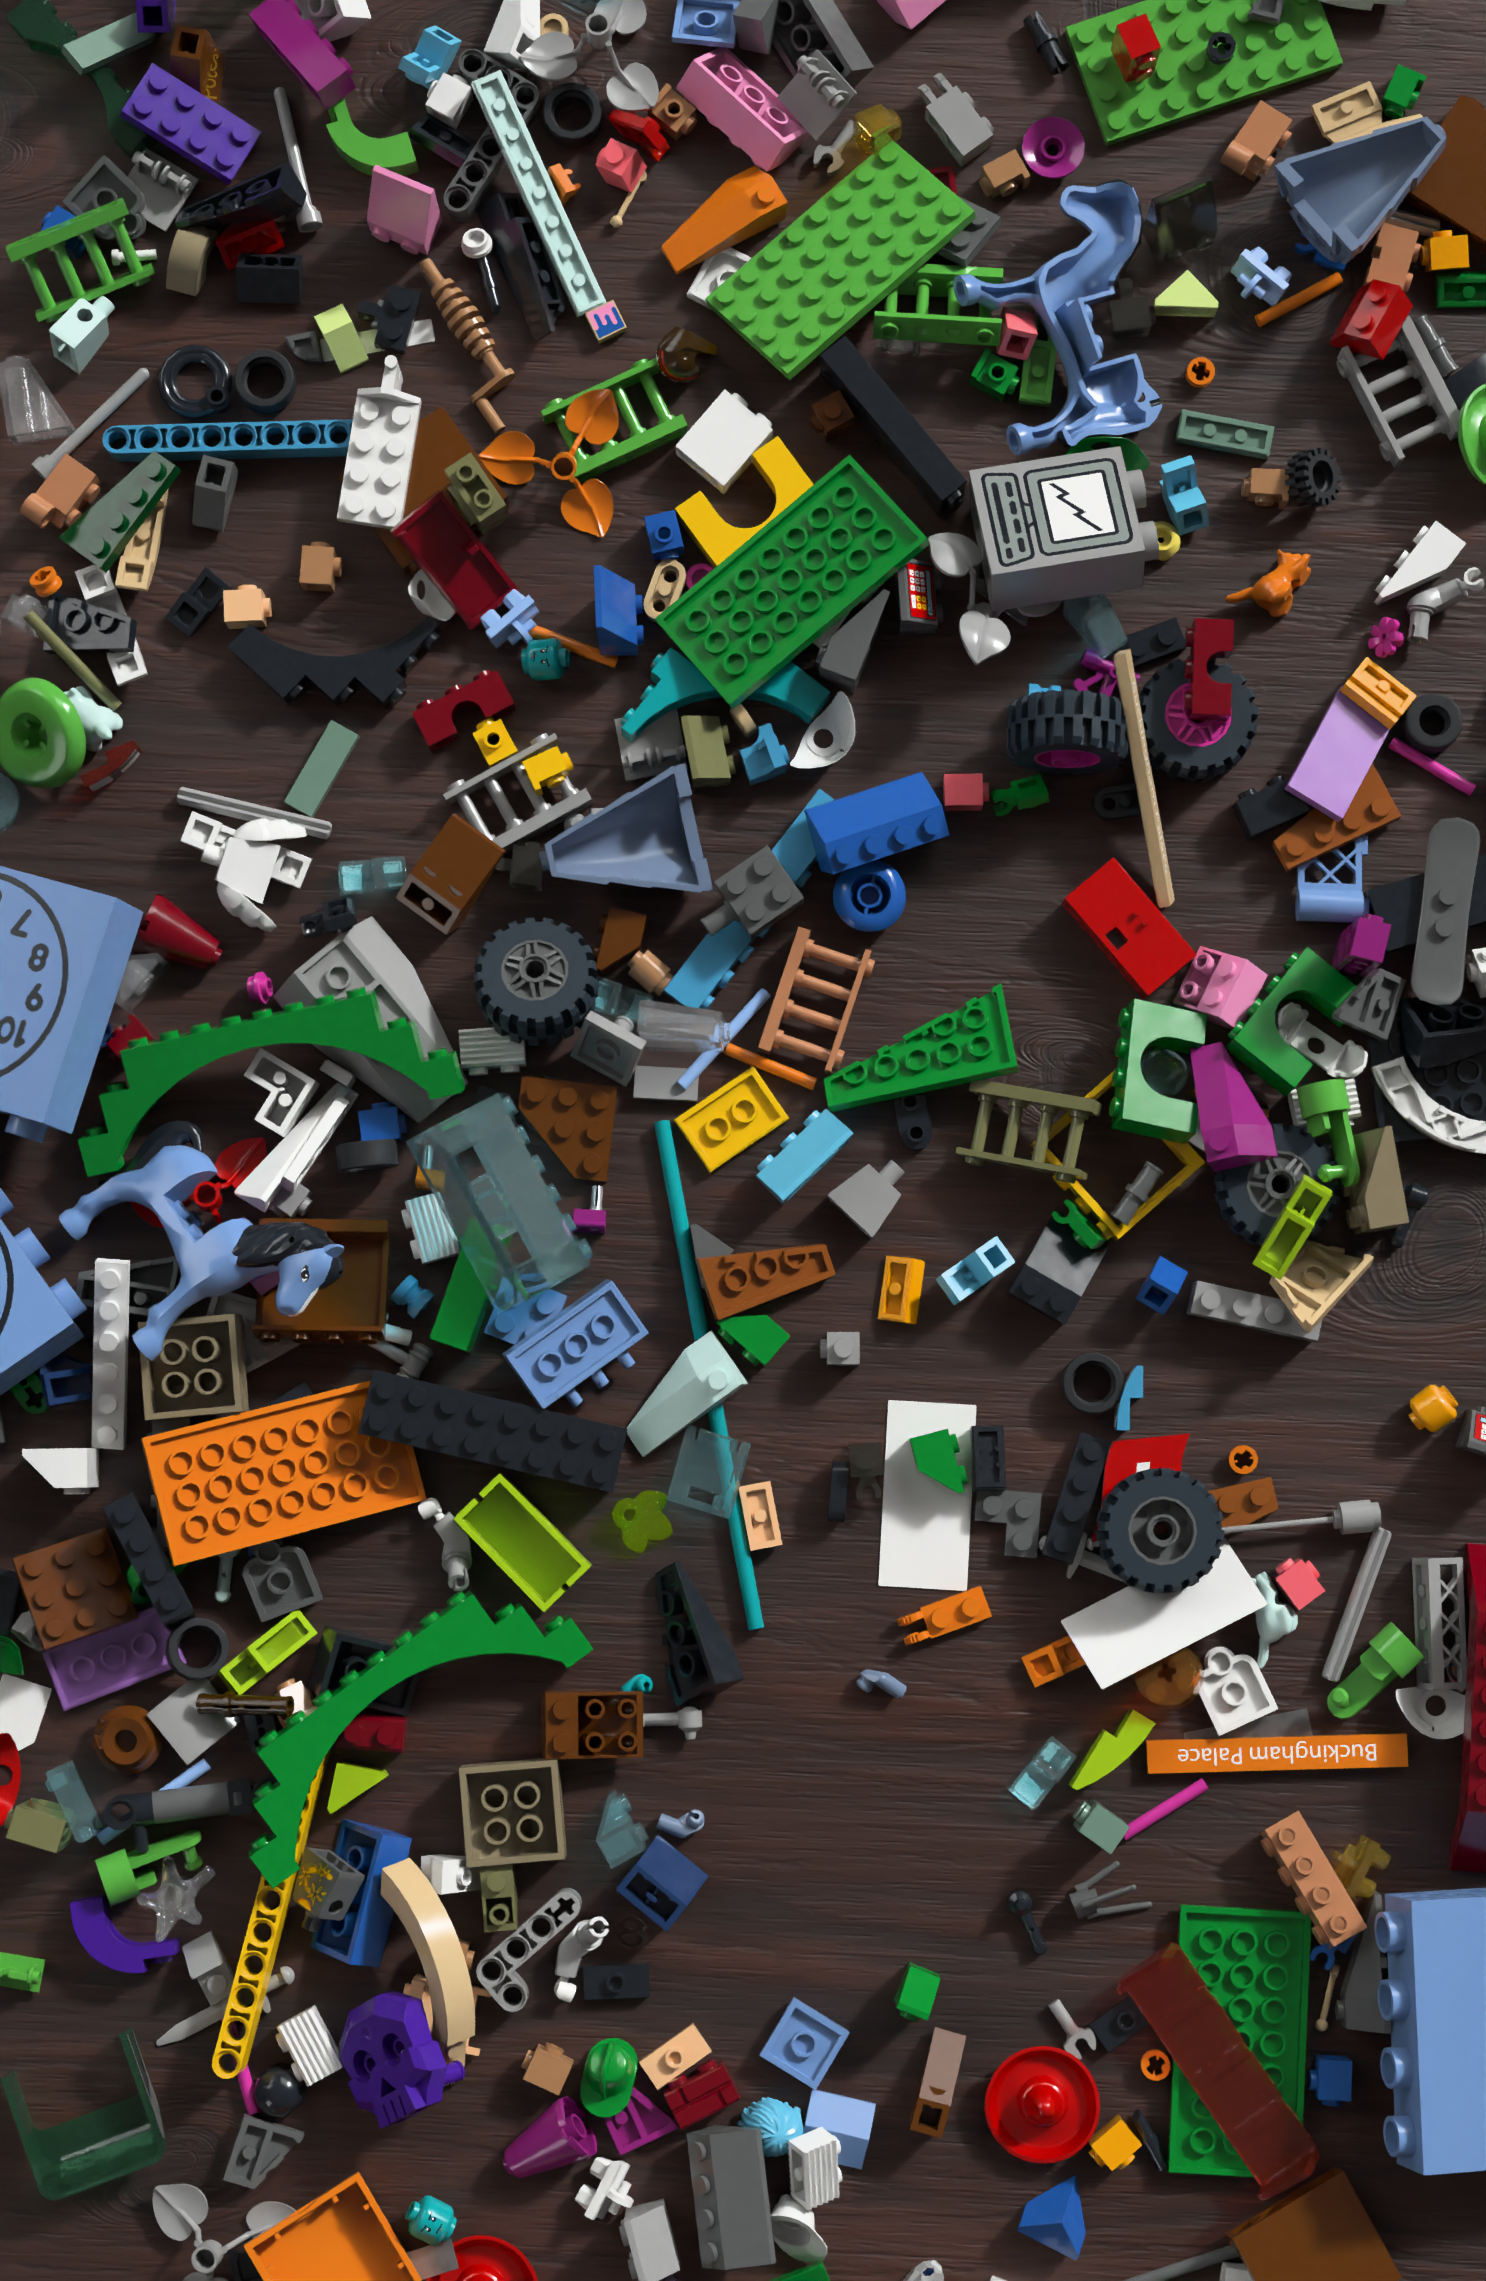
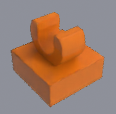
(562, 183)

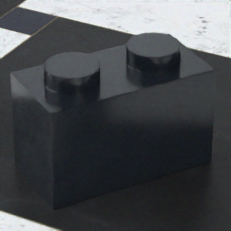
(1268, 808)

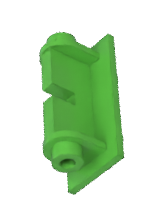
(21, 1972)

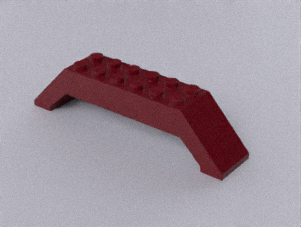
(1469, 1833)

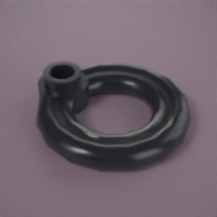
(195, 407)

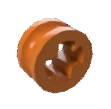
(1209, 369)
(45, 581)
(1241, 1449)
(1165, 2066)

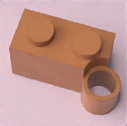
(1257, 141)
(62, 495)

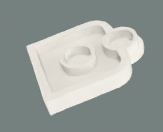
(1234, 1690)

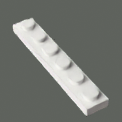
(110, 1353)

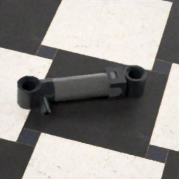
(183, 1804)

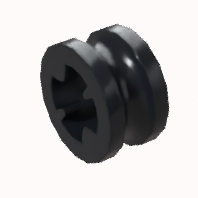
(1229, 44)

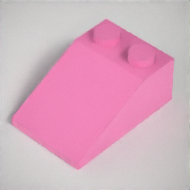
(402, 211)

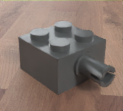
(754, 895)

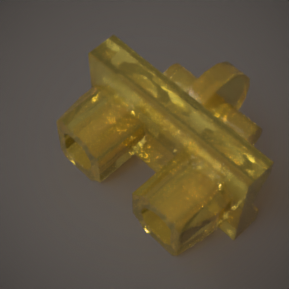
(1355, 1864)

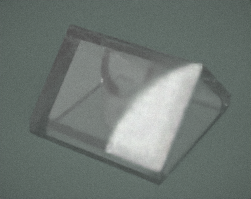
(139, 979)

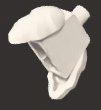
(248, 865)

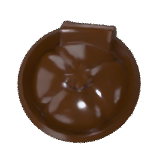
(127, 1740)

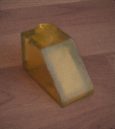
(876, 128)

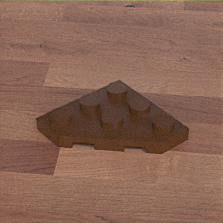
(573, 1122)

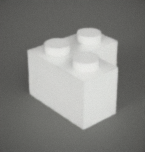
(288, 1088)

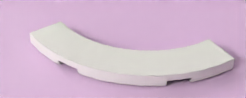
(1426, 1114)

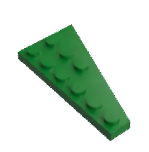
(940, 1054)

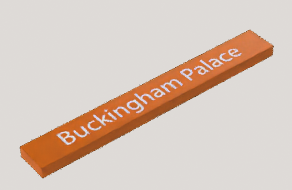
(1276, 1753)

